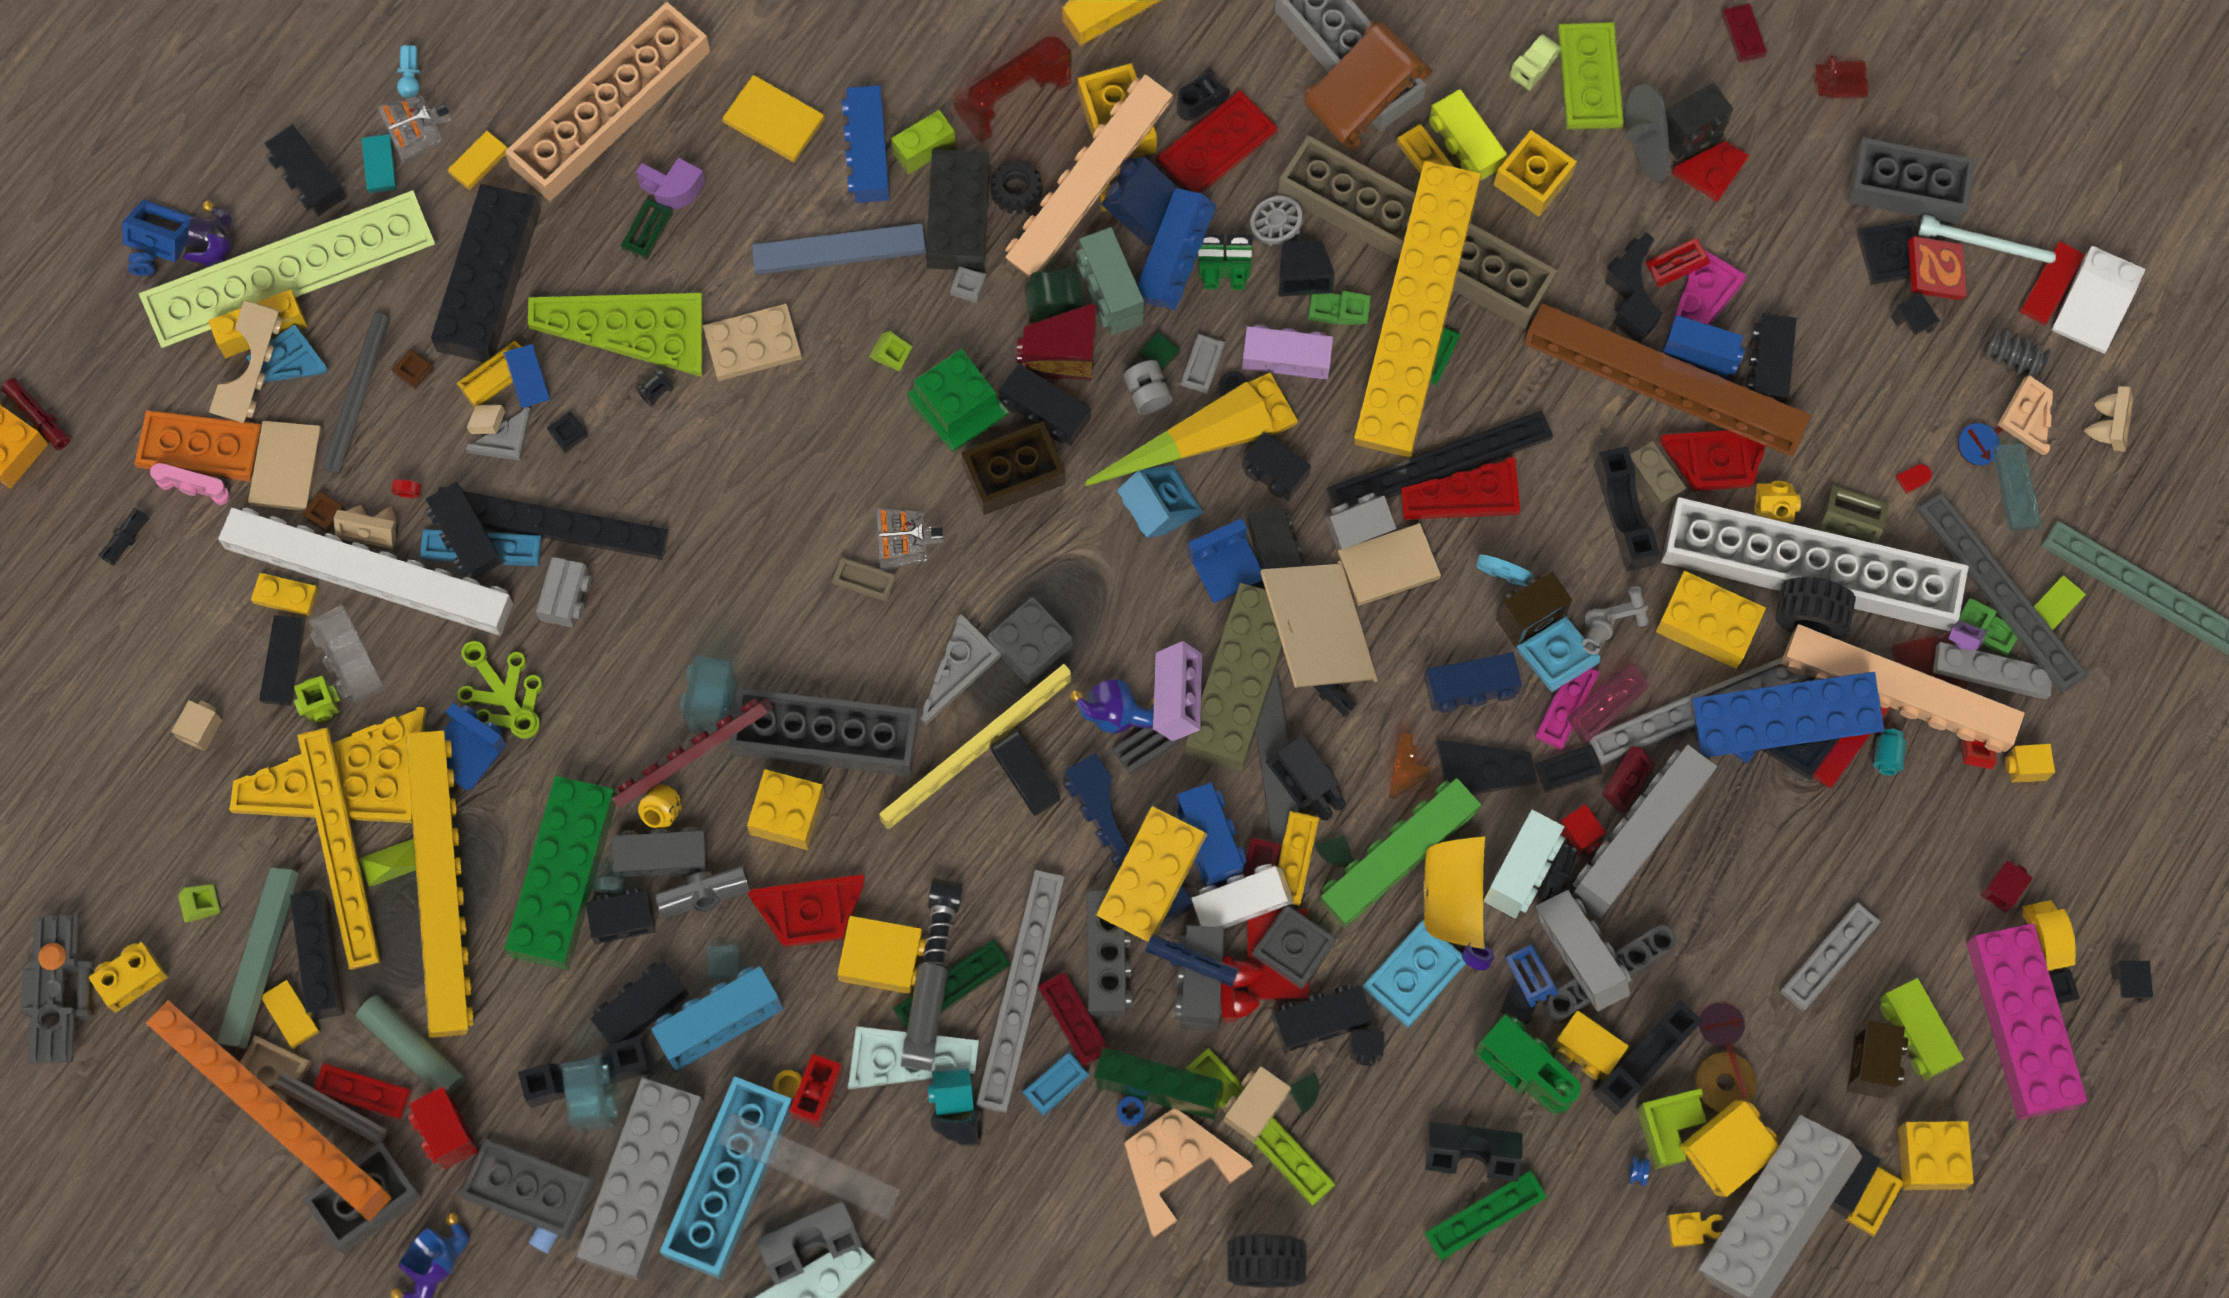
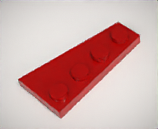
(1474, 493)

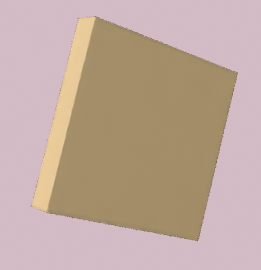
(268, 1061)

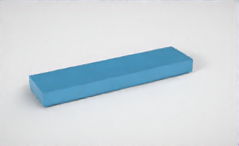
(513, 548)

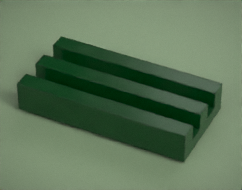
(656, 234)

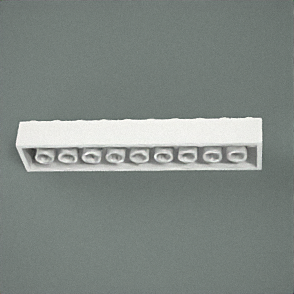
(1773, 551)

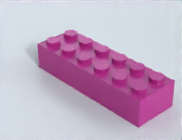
(2026, 1022)

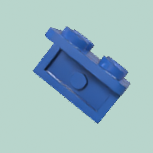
(472, 745)

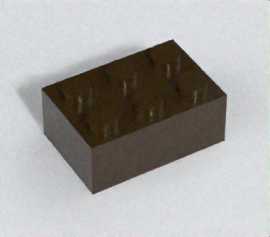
(1013, 468)

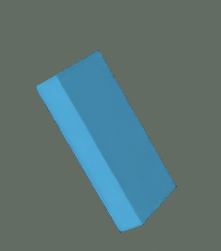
(1056, 1084)

